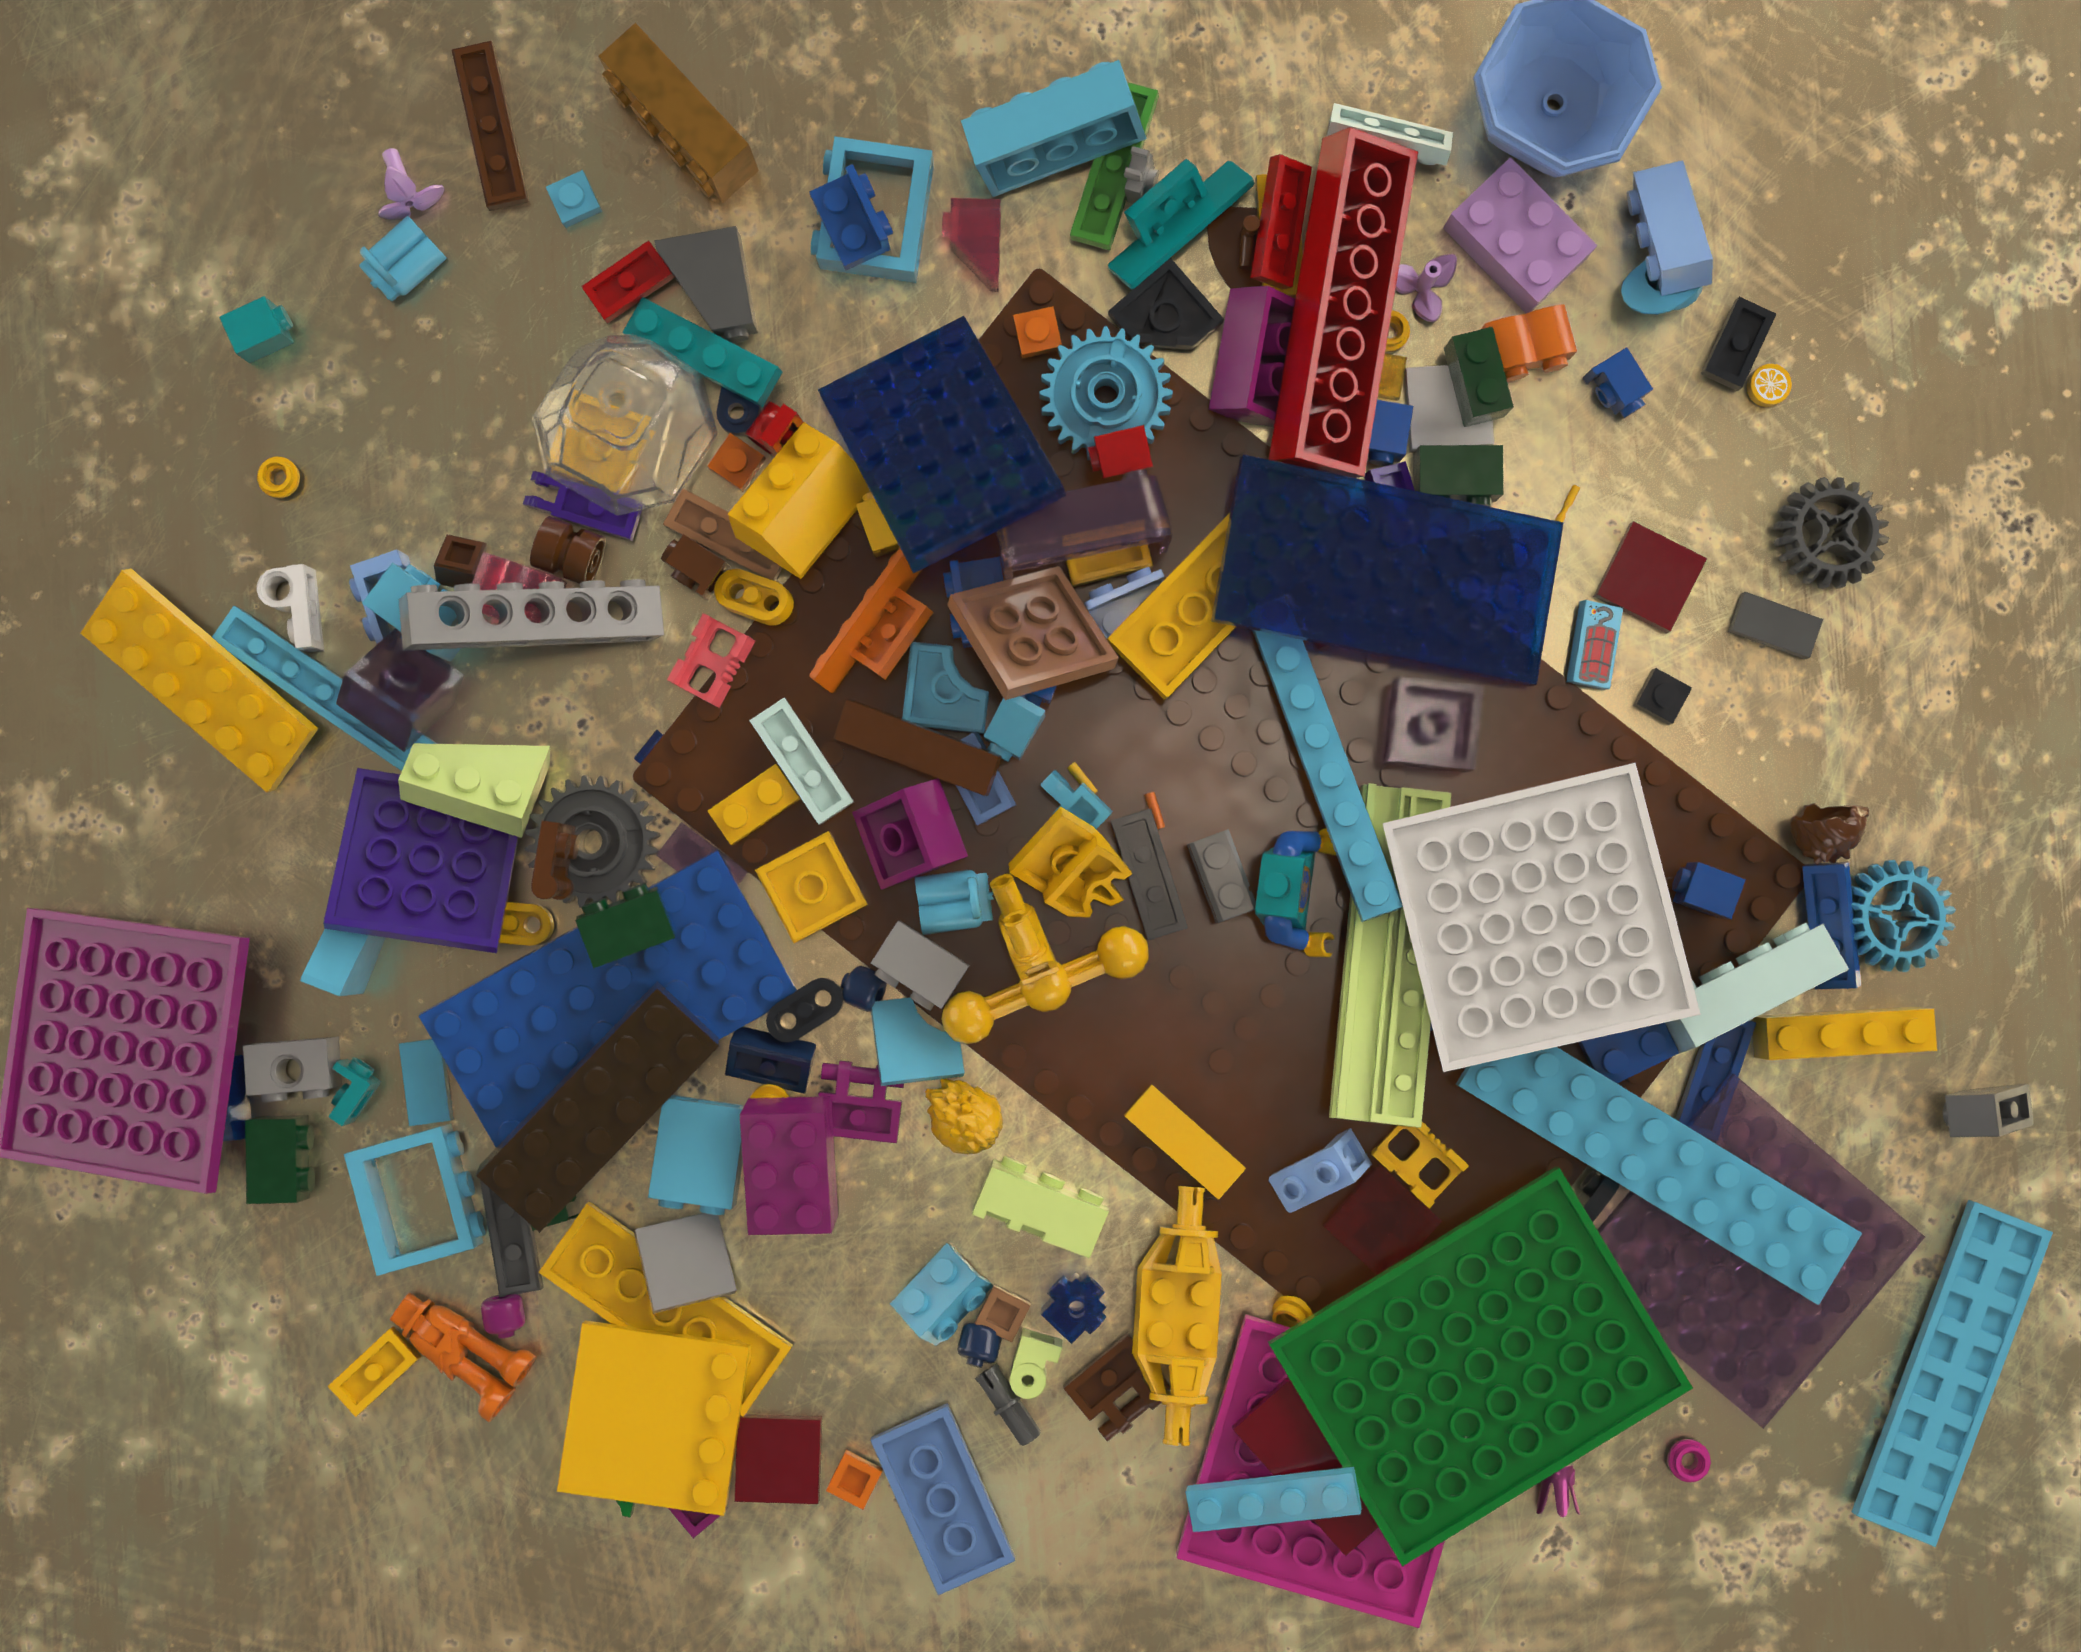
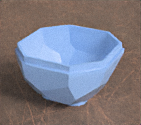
(1585, 61)

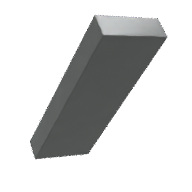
(512, 1247)

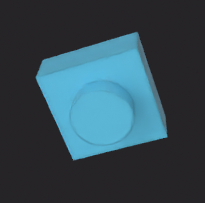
(573, 199)

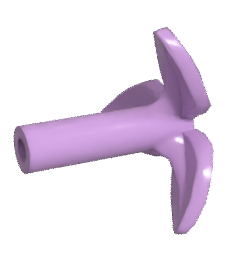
(402, 190)
(1435, 274)

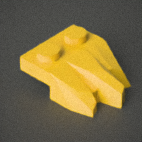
(1070, 865)

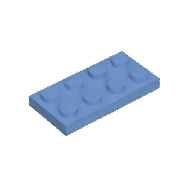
(943, 1499)

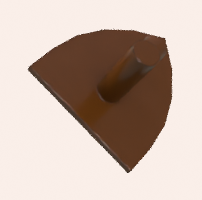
(1233, 245)

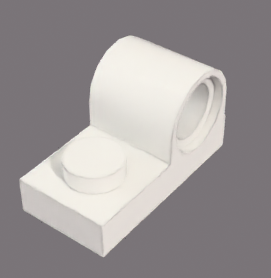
(302, 602)

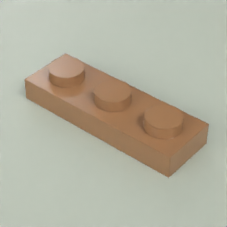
(712, 529)

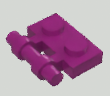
(861, 1116)

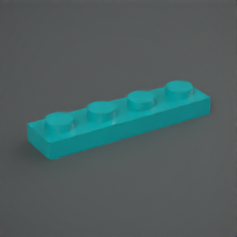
(706, 352)

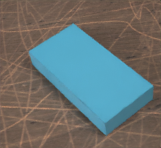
(425, 1083)

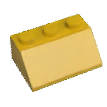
(799, 501)

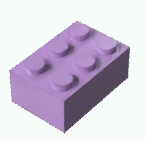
(1519, 236)

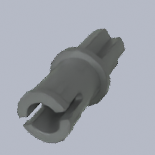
(1008, 1405)

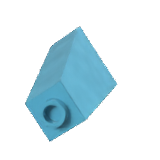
(342, 962)

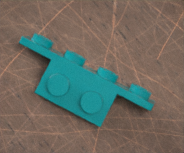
(1174, 215)

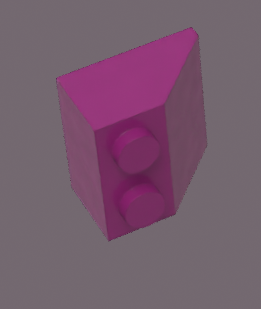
(909, 833)

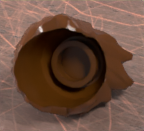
(1829, 831)

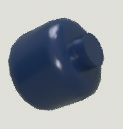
(862, 988)
(978, 1344)

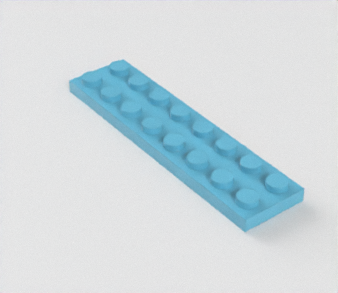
(1951, 1373)

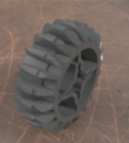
(1844, 543)

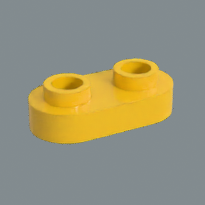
(757, 596)
(515, 924)

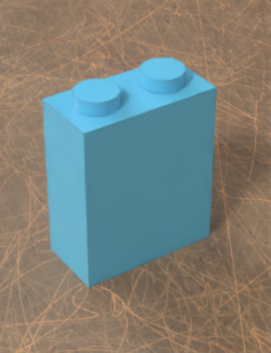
(697, 1155)

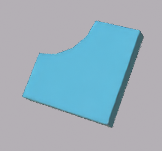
(939, 695)
(910, 1047)

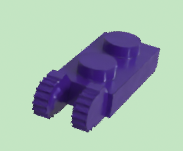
(581, 511)

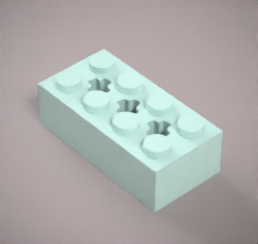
(1759, 984)

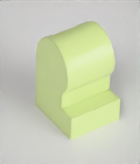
(1029, 1362)

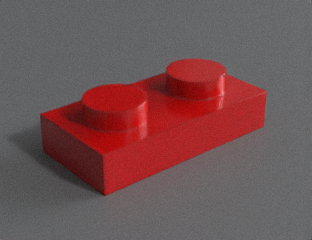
(627, 281)

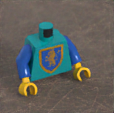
(1286, 890)

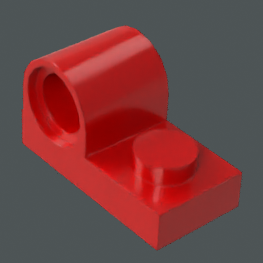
(773, 427)

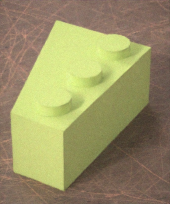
(477, 782)
(1041, 1206)

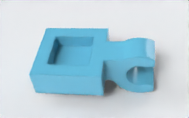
(1081, 802)

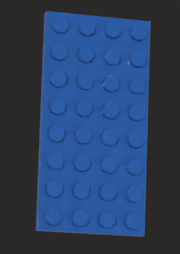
(543, 1013)

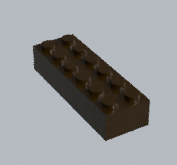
(598, 1107)

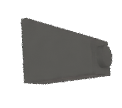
(715, 279)

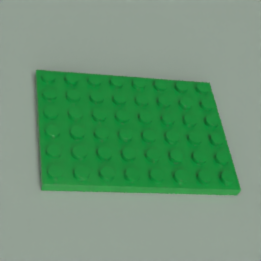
(1480, 1365)

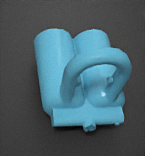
(401, 259)
(953, 901)

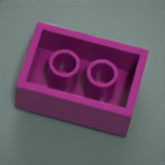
(789, 1165)

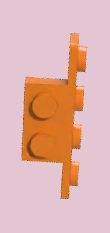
(877, 629)

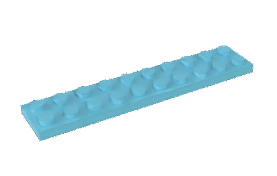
(1668, 1166)

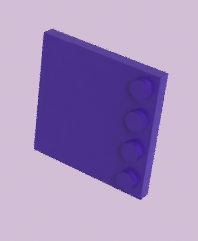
(418, 871)

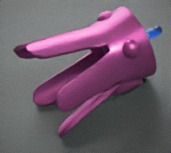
(1562, 1482)

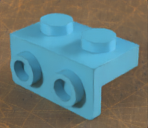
(941, 1296)

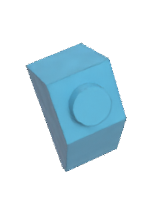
(1013, 727)

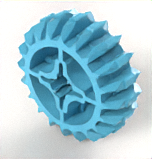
(1902, 900)

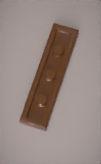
(490, 125)
(917, 747)

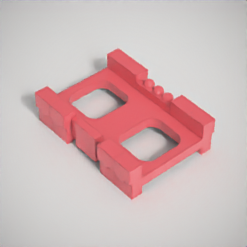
(701, 655)

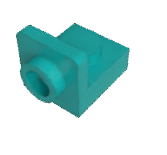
(352, 1098)

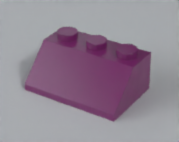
(1252, 355)

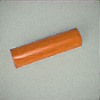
(1153, 804)

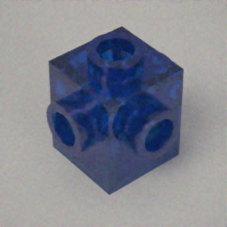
(1074, 1321)

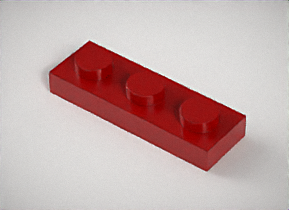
(1281, 222)

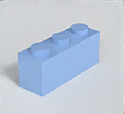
(1670, 228)

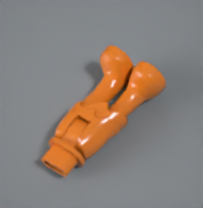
(445, 1341)

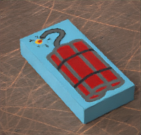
(1594, 644)

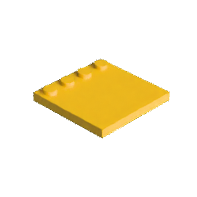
(653, 1418)

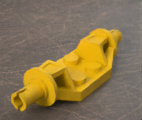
(1179, 1315)

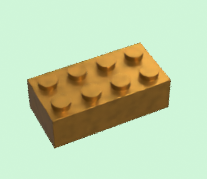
(678, 113)

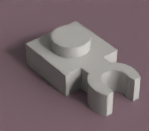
(1140, 175)

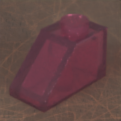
(975, 236)

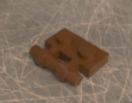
(1105, 1381)

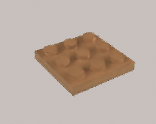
(1032, 632)

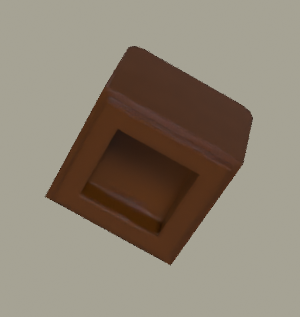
(458, 560)

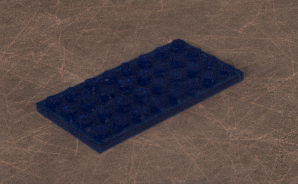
(1387, 571)

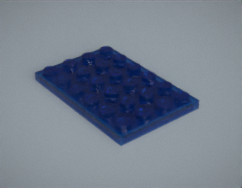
(941, 444)

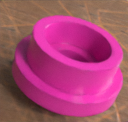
(1697, 1469)

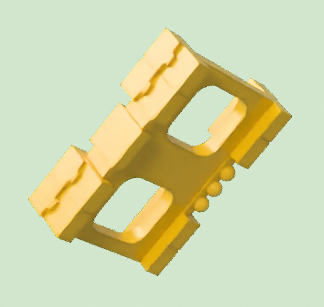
(1409, 1169)

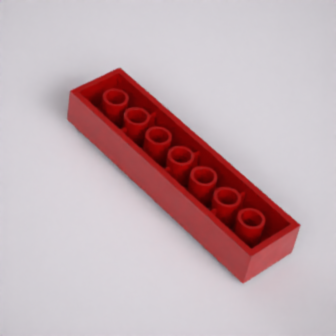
(1343, 303)

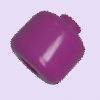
(503, 1315)

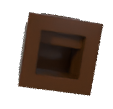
(694, 565)

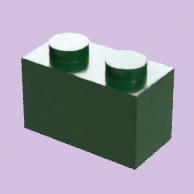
(1478, 376)
(1460, 472)
(624, 925)
(278, 1159)

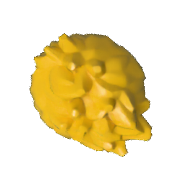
(964, 1116)

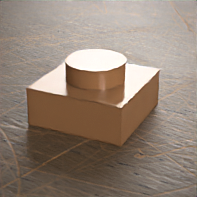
(1003, 1312)

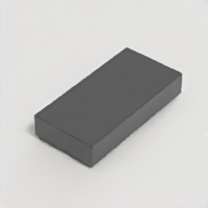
(1775, 625)

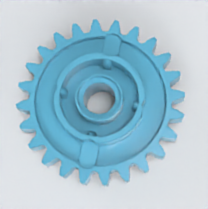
(1098, 364)

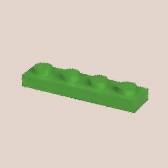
(1104, 190)

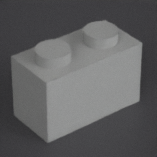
(919, 965)

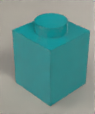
(258, 329)

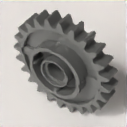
(622, 830)

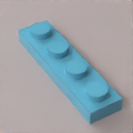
(1273, 1499)

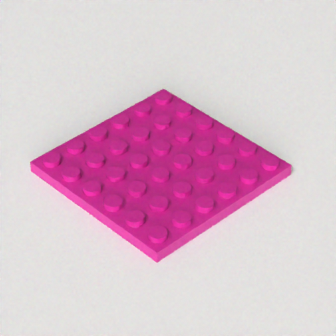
(1295, 1553)

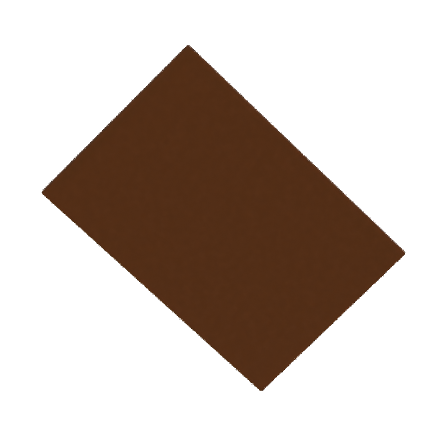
(1220, 1011)

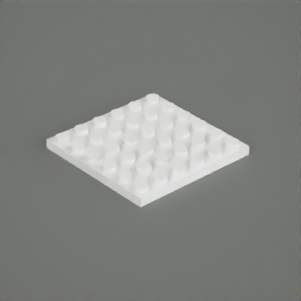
(1540, 918)

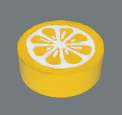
(1769, 385)

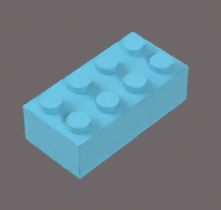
(1053, 128)

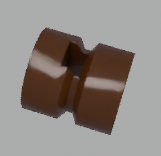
(562, 549)

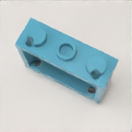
(882, 266)
(374, 1207)

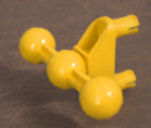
(1043, 980)

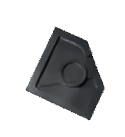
(1166, 311)

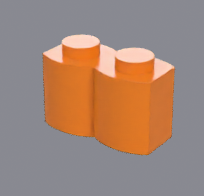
(1534, 341)

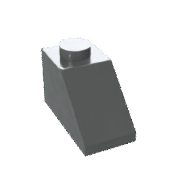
(1988, 1111)

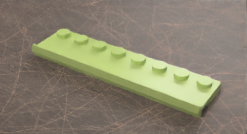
(1382, 999)

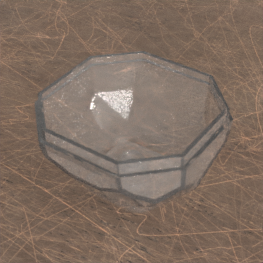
(629, 453)

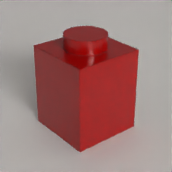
(1120, 452)

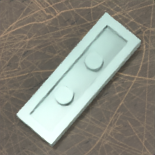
(1431, 143)
(802, 761)

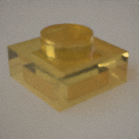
(1392, 377)

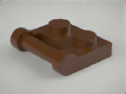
(554, 850)

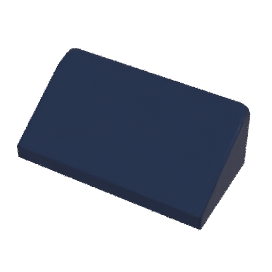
(765, 1060)

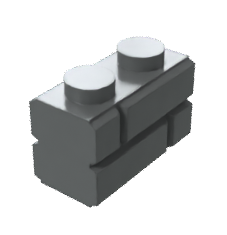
(1222, 876)

